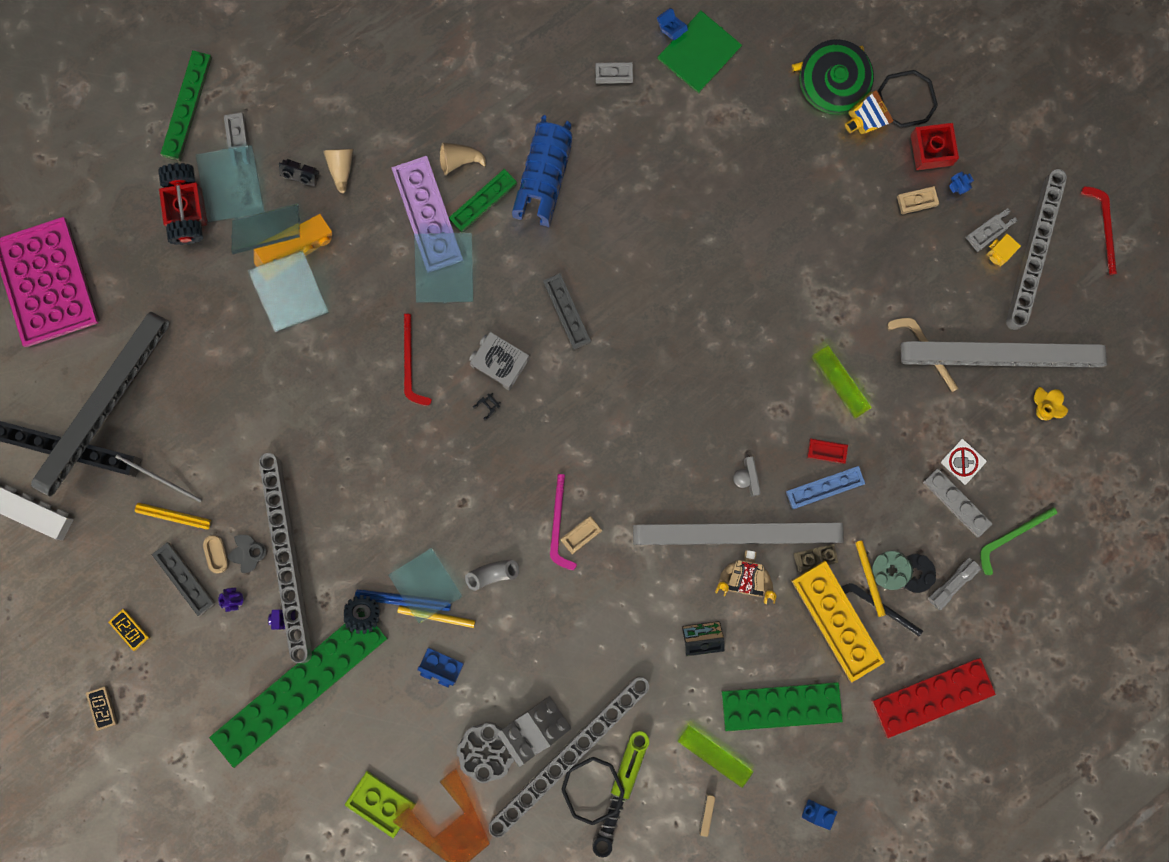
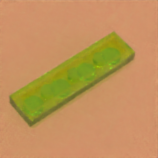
(841, 382)
(715, 756)

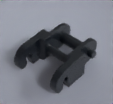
(484, 400)

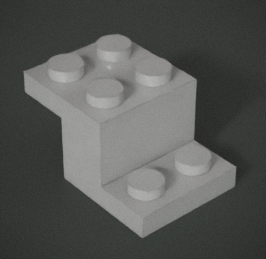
(534, 731)

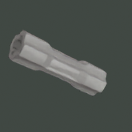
(964, 573)

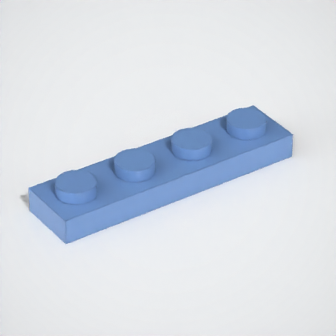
(825, 487)

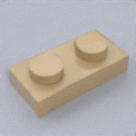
(918, 200)

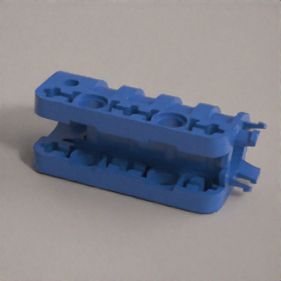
(544, 170)

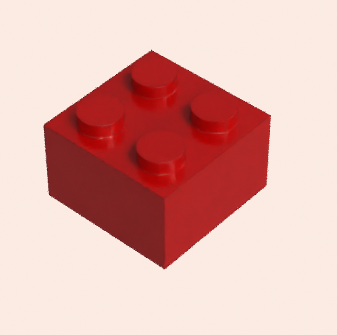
(934, 146)

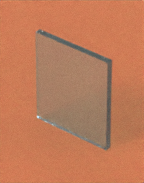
(425, 585)

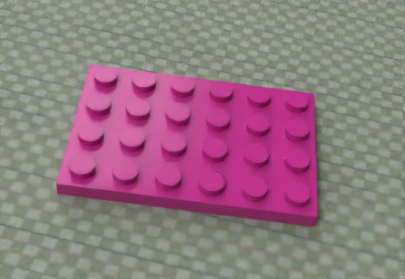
(45, 282)

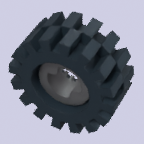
(361, 623)

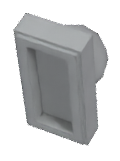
(748, 477)

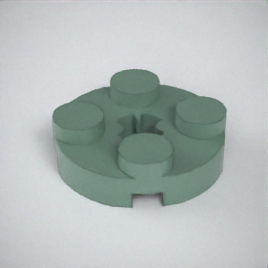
(900, 578)

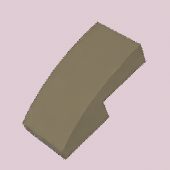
(809, 558)

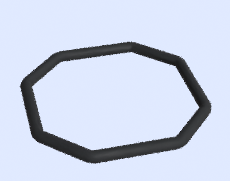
(931, 90)
(616, 779)

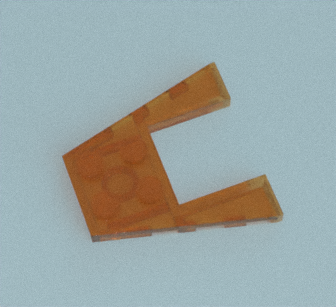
(461, 838)

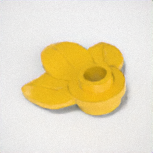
(1051, 402)

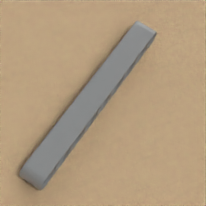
(1042, 243)

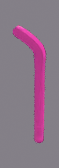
(556, 527)

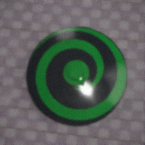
(836, 76)

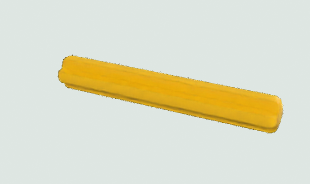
(173, 516)

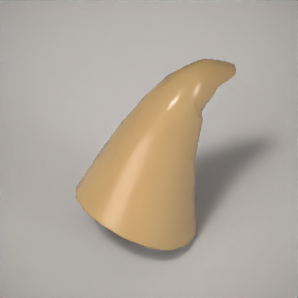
(455, 155)
(339, 165)

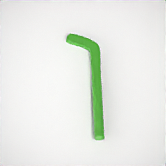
(985, 551)

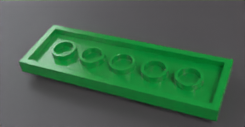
(781, 706)

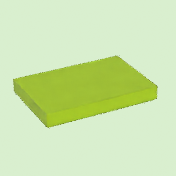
(378, 803)

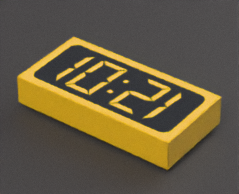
(129, 629)

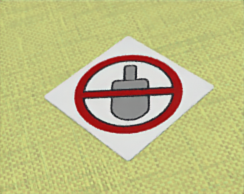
(963, 461)

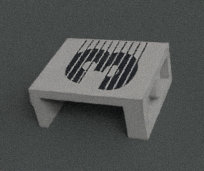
(499, 360)

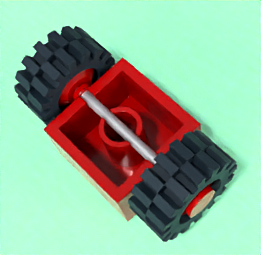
(181, 204)

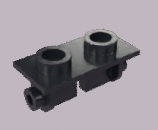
(290, 170)

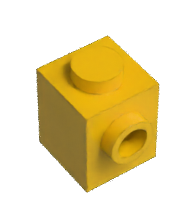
(1002, 249)

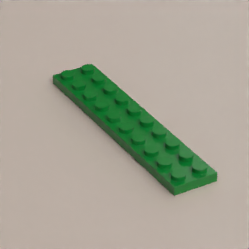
(294, 692)

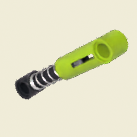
(627, 778)

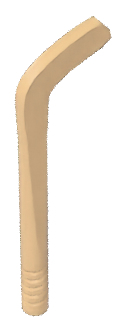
(912, 324)

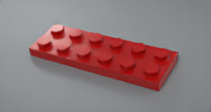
(933, 697)

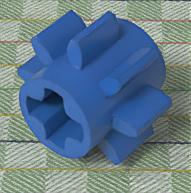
(961, 183)

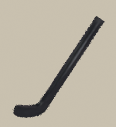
(889, 612)

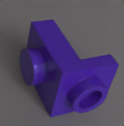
(276, 619)

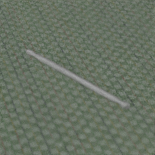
(158, 478)

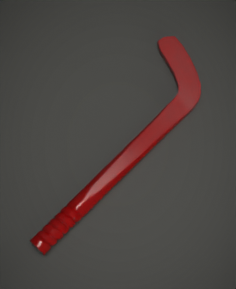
(1105, 204)
(408, 365)

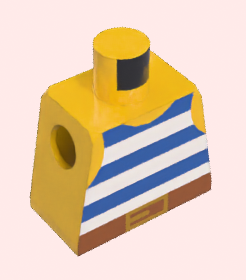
(868, 114)

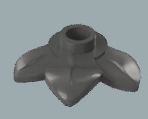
(245, 554)

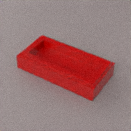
(827, 451)

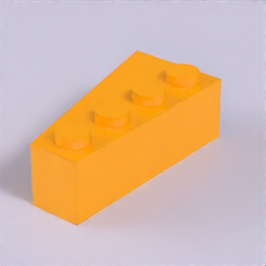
(312, 235)

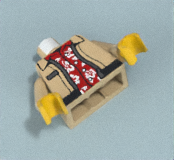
(747, 578)

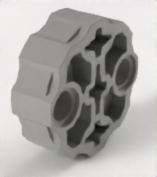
(472, 768)

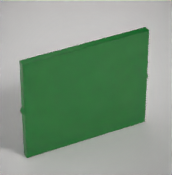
(699, 52)

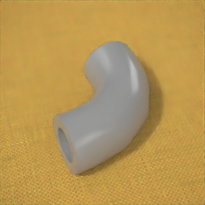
(492, 573)

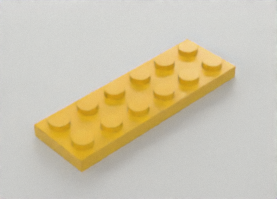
(838, 621)

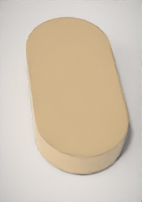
(215, 554)

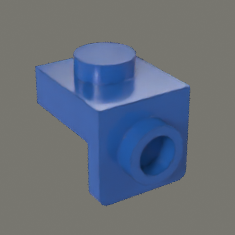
(671, 25)
(819, 814)

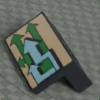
(703, 638)

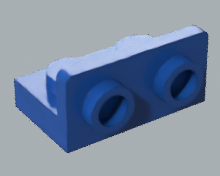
(440, 667)

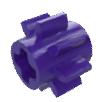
(230, 599)

